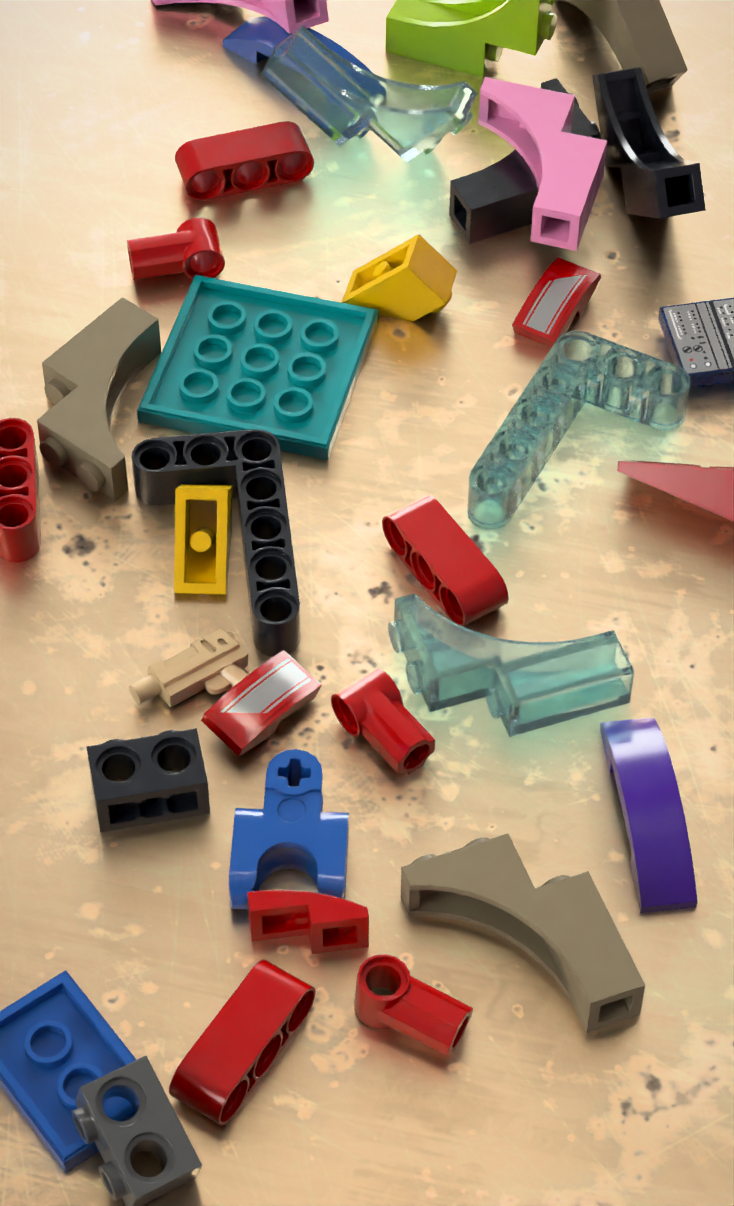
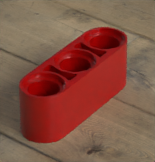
(244, 160)
(18, 492)
(445, 560)
(242, 1042)

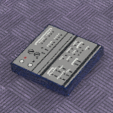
(701, 339)

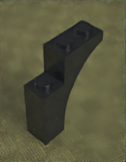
(652, 172)
(505, 192)

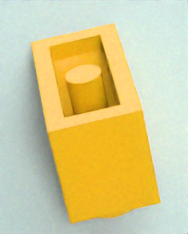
(403, 281)
(202, 538)

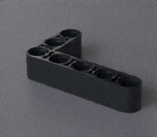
(254, 470)

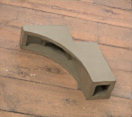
(638, 38)
(85, 387)
(557, 923)

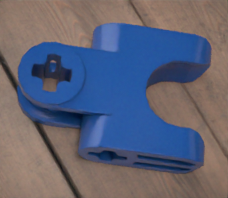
(289, 832)

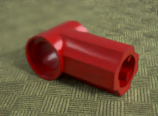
(190, 250)
(377, 712)
(412, 1009)

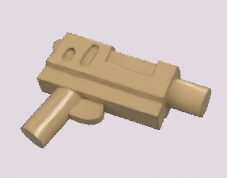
(209, 664)

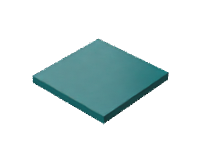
(261, 364)

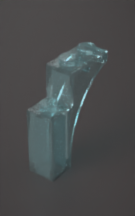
(353, 101)
(522, 681)

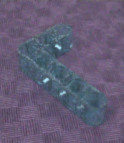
(573, 372)

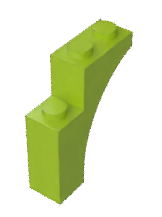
(467, 32)

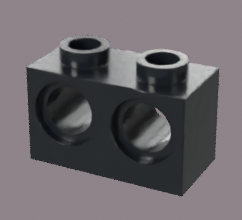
(150, 790)

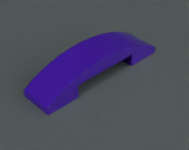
(652, 814)

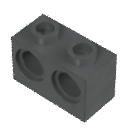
(152, 1129)

